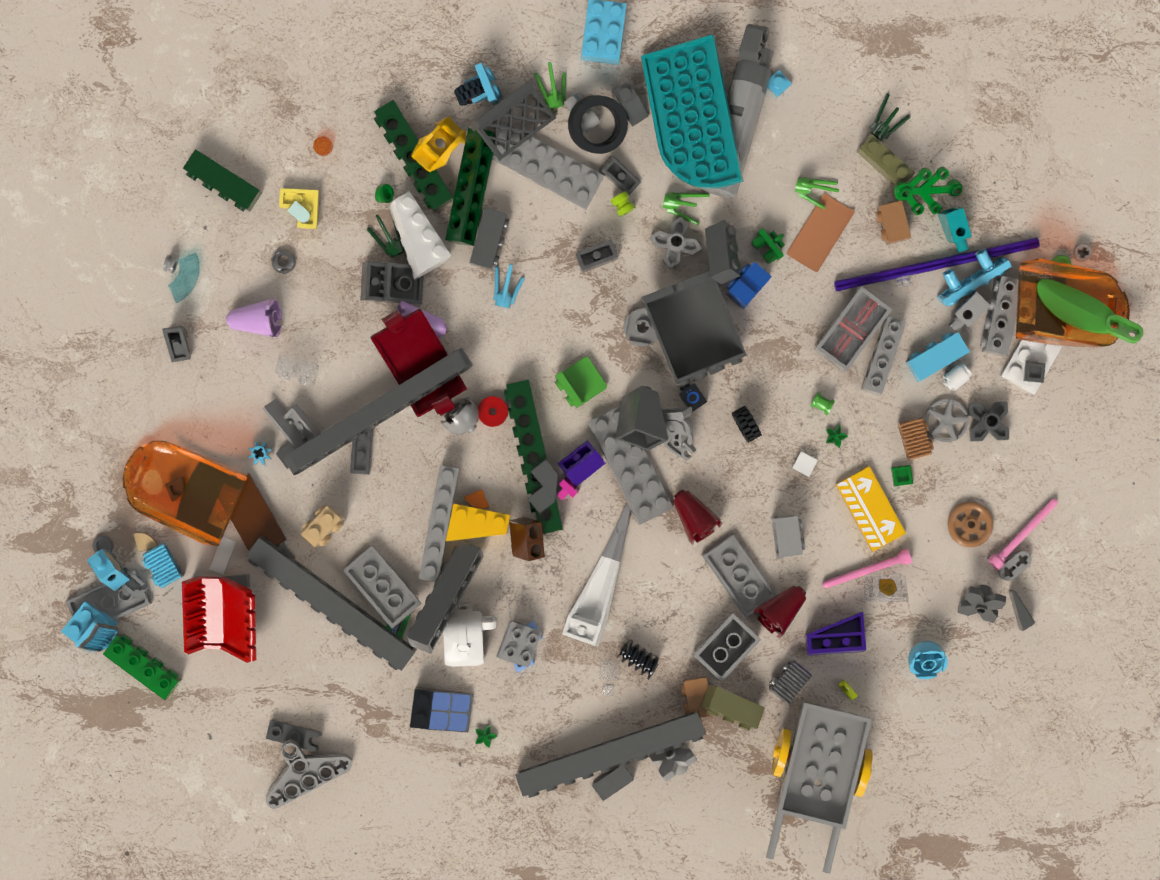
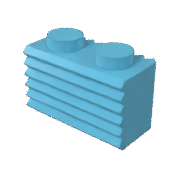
(162, 565)

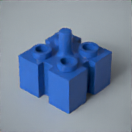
(748, 284)

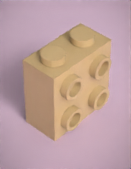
(319, 530)

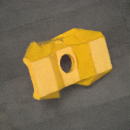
(428, 153)

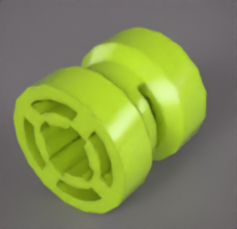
(623, 205)

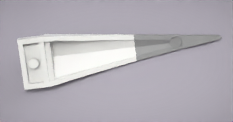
(593, 606)

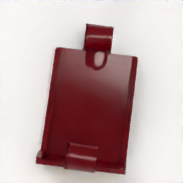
(409, 348)

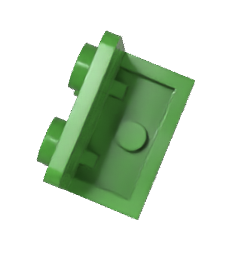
(580, 382)

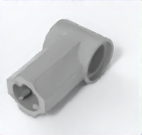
(588, 120)

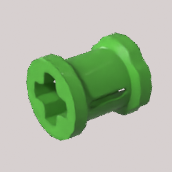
(822, 403)

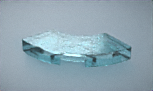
(187, 277)

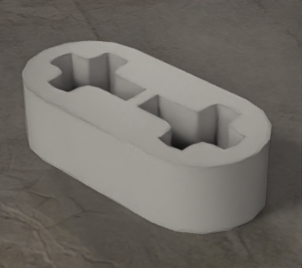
(1018, 569)

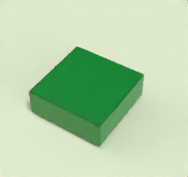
(902, 475)

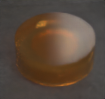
(323, 146)

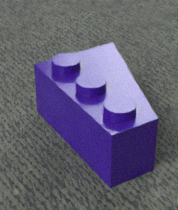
(838, 638)

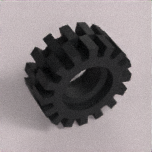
(746, 424)

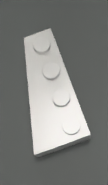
(418, 237)

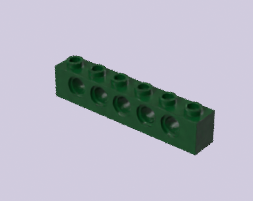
(391, 112)
(470, 189)

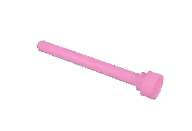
(902, 558)
(998, 560)

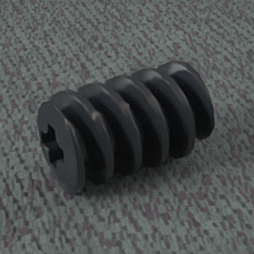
(639, 658)

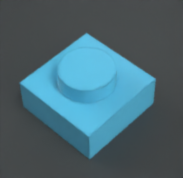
(778, 83)

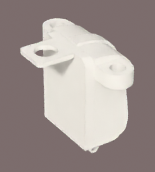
(465, 636)

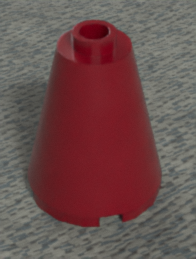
(695, 516)
(781, 610)

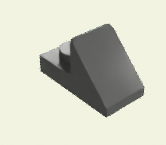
(177, 343)

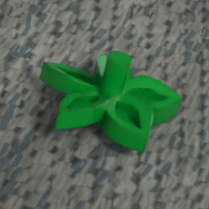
(835, 436)
(485, 736)

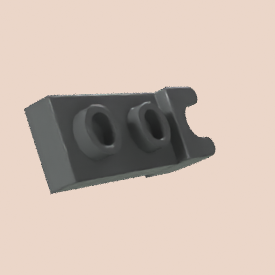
(282, 732)

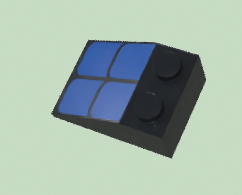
(441, 710)

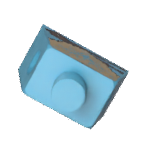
(105, 565)

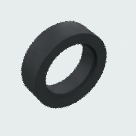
(618, 134)

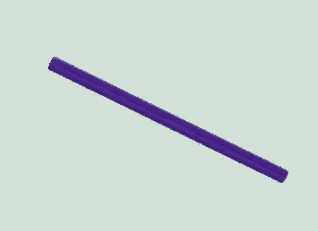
(934, 264)

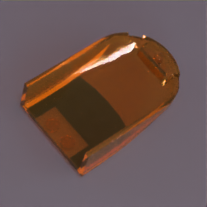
(1039, 325)
(208, 493)

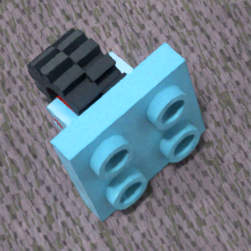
(479, 88)

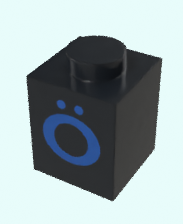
(692, 396)

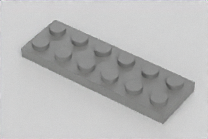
(550, 169)
(631, 470)

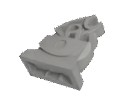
(679, 431)

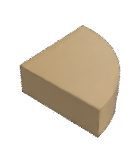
(144, 541)

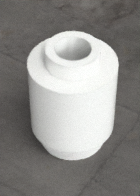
(956, 377)

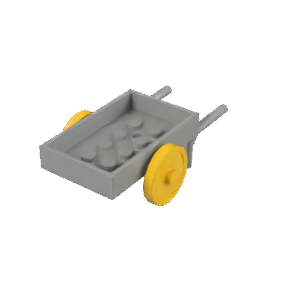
(828, 748)

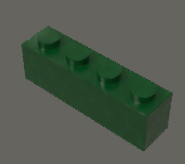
(222, 180)

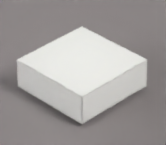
(804, 464)

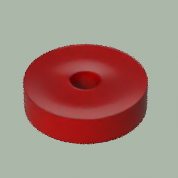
(501, 411)

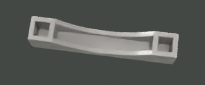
(439, 523)

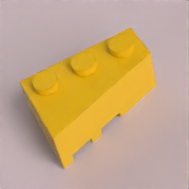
(473, 522)

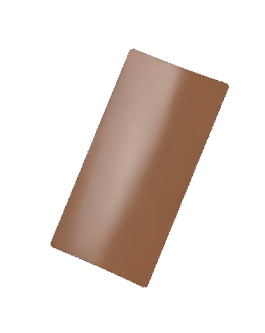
(820, 233)

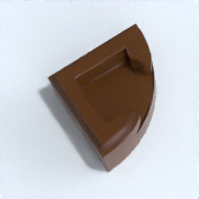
(175, 488)

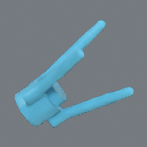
(503, 298)

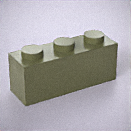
(885, 161)
(732, 708)

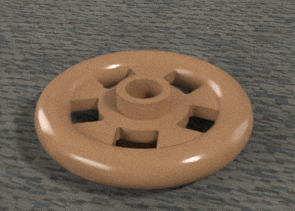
(966, 508)

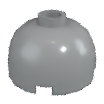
(462, 418)

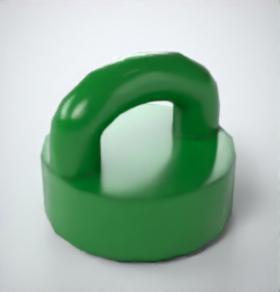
(384, 193)

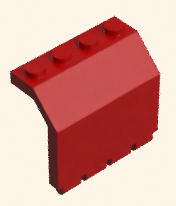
(219, 616)

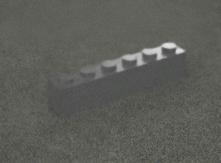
(445, 596)

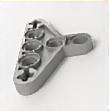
(295, 777)

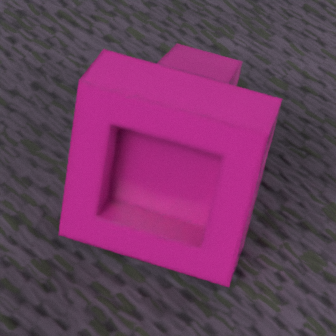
(568, 488)

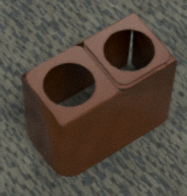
(520, 538)

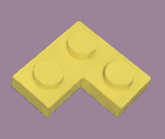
(306, 198)

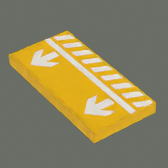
(870, 509)

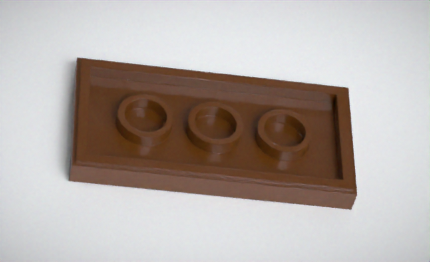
(254, 518)

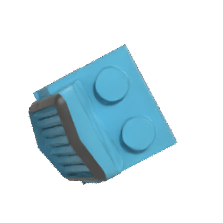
(91, 628)

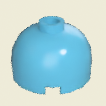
(927, 659)

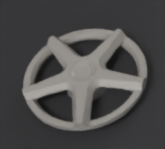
(947, 420)

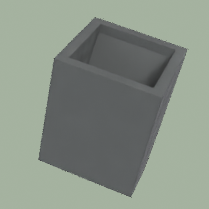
(641, 419)

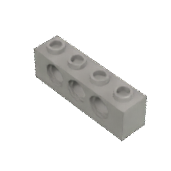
(883, 355)

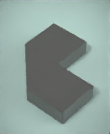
(548, 479)

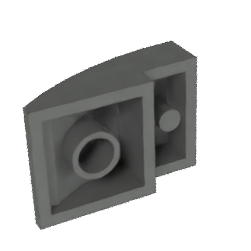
(390, 283)

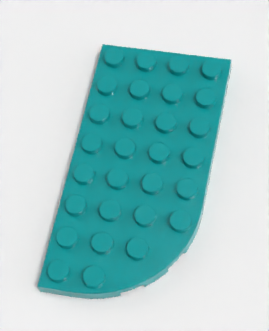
(692, 114)

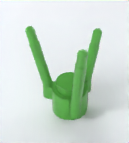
(554, 99)
(805, 185)
(672, 202)

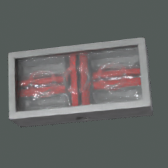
(852, 329)

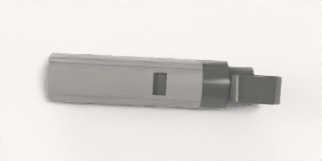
(747, 94)

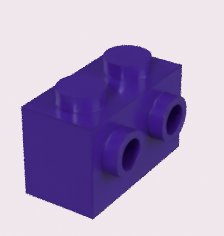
(583, 463)

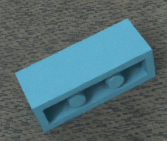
(937, 356)

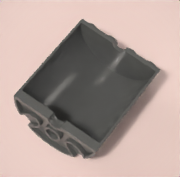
(694, 328)

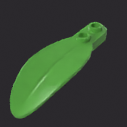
(1085, 311)

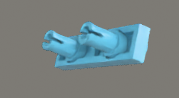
(979, 278)

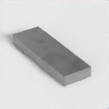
(361, 454)

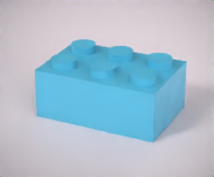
(603, 31)

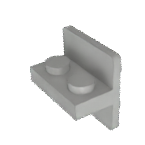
(519, 643)

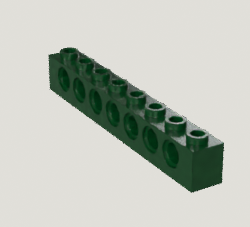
(523, 389)

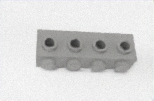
(1002, 317)

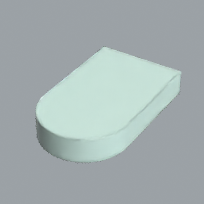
(299, 212)

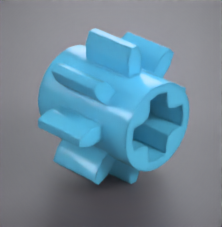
(254, 455)

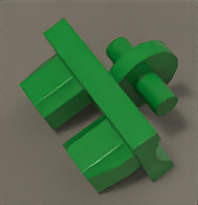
(763, 239)

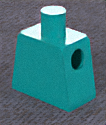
(951, 221)

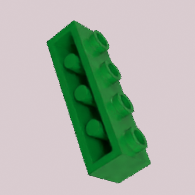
(142, 666)

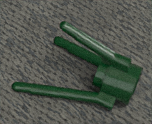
(880, 130)
(393, 246)

